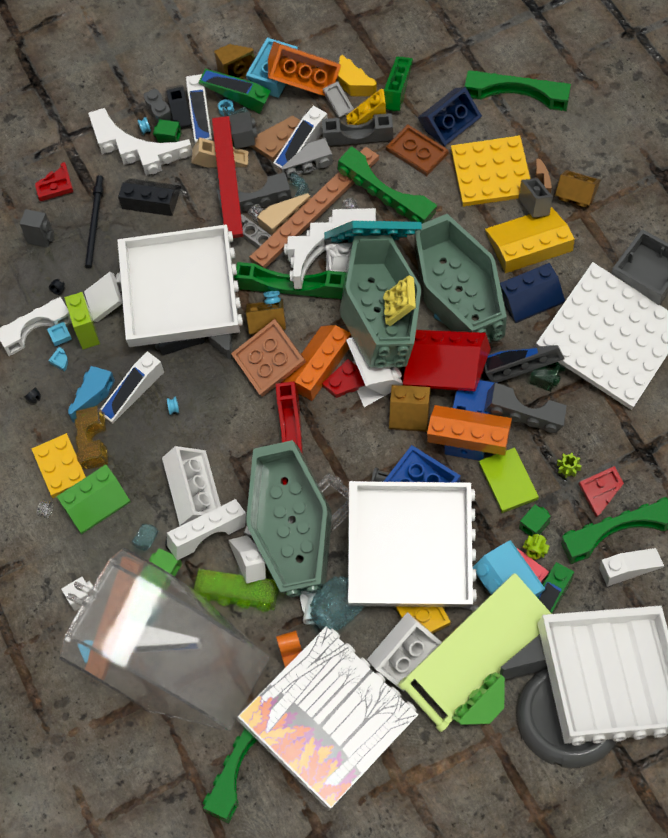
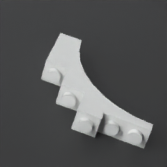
(132, 149)
(305, 249)

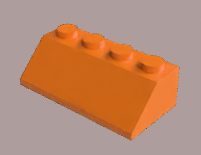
(301, 68)
(321, 358)
(469, 430)

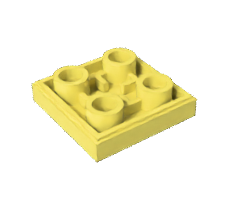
(399, 300)

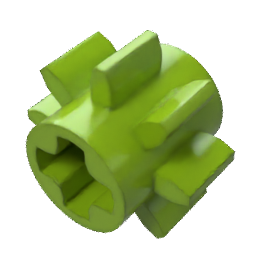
(571, 467)
(536, 546)

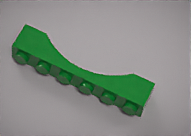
(551, 94)
(414, 207)
(256, 278)
(581, 543)
(223, 798)

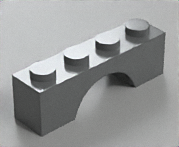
(339, 133)
(273, 192)
(503, 402)

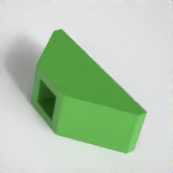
(483, 702)

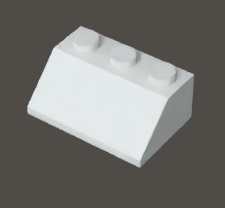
(375, 378)
(403, 649)

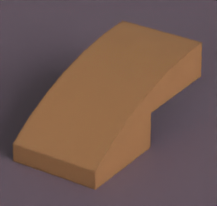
(543, 175)

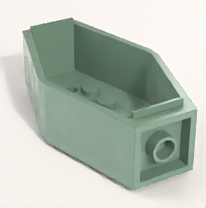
(379, 261)
(468, 268)
(269, 514)

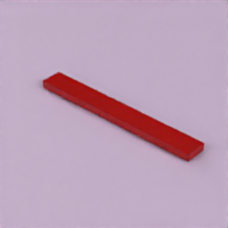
(227, 175)

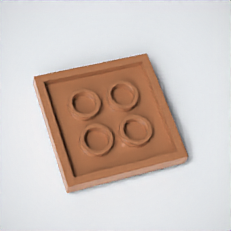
(268, 357)

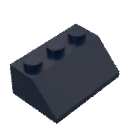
(450, 116)
(532, 293)

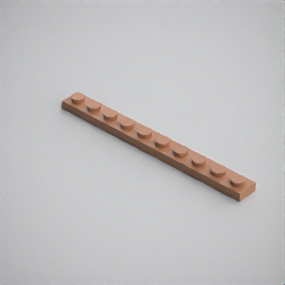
(307, 214)

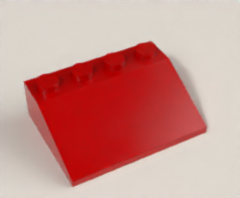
(447, 360)

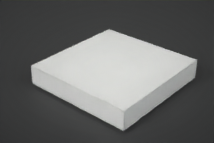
(103, 297)

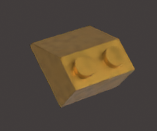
(234, 60)
(577, 188)
(262, 314)
(409, 408)

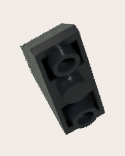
(179, 106)

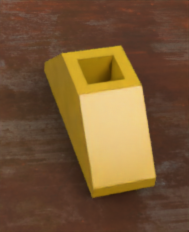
(354, 80)
(366, 110)

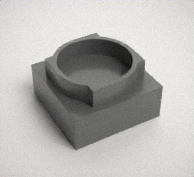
(645, 266)

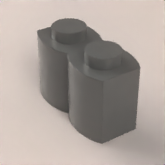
(156, 106)

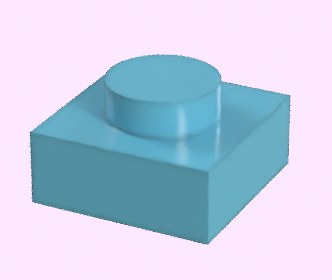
(59, 334)

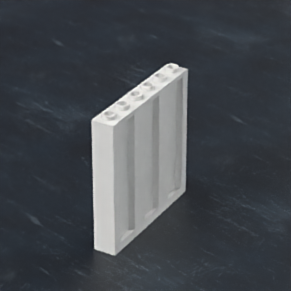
(608, 673)

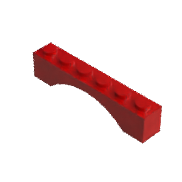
(289, 414)

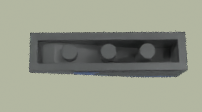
(514, 362)

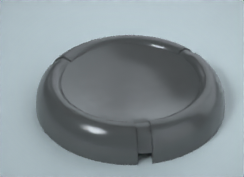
(542, 730)

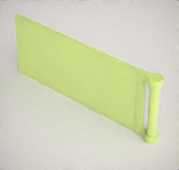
(476, 649)

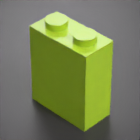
(82, 320)

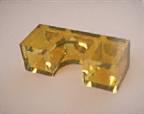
(88, 424)

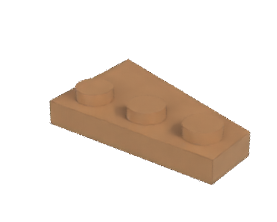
(272, 140)

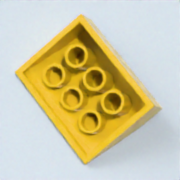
(530, 240)

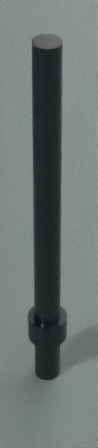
(97, 193)

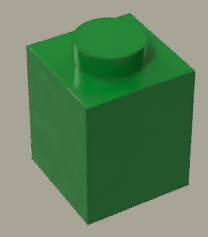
(167, 131)
(535, 521)

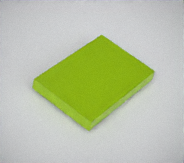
(508, 480)

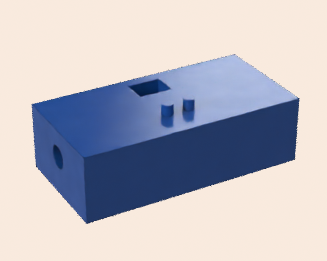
(475, 402)

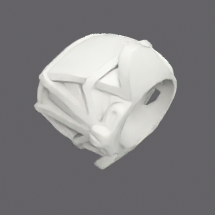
(337, 256)

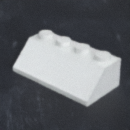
(190, 483)

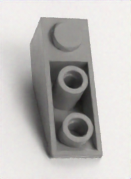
(310, 158)

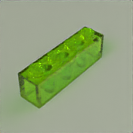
(232, 589)

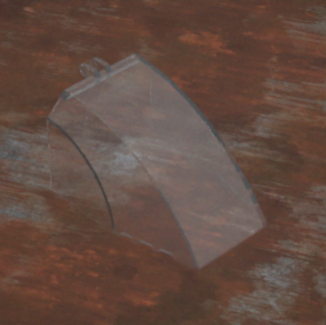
(161, 645)

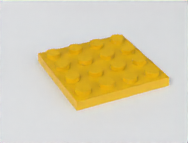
(490, 170)

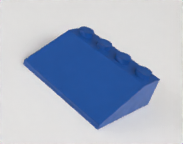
(420, 467)

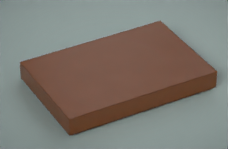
(417, 150)

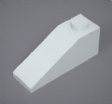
(248, 558)
(629, 565)

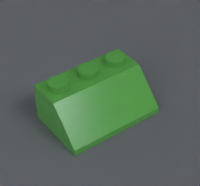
(93, 499)

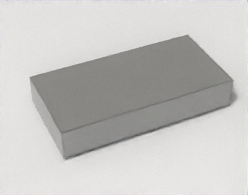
(338, 100)

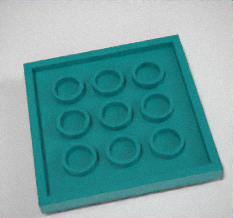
(396, 229)

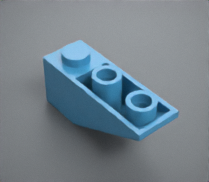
(94, 389)

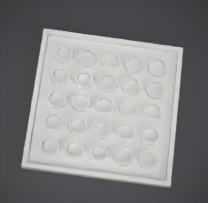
(610, 335)

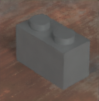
(243, 129)
(535, 197)
(36, 228)

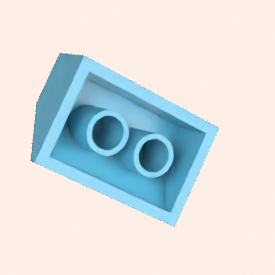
(259, 69)
(503, 562)

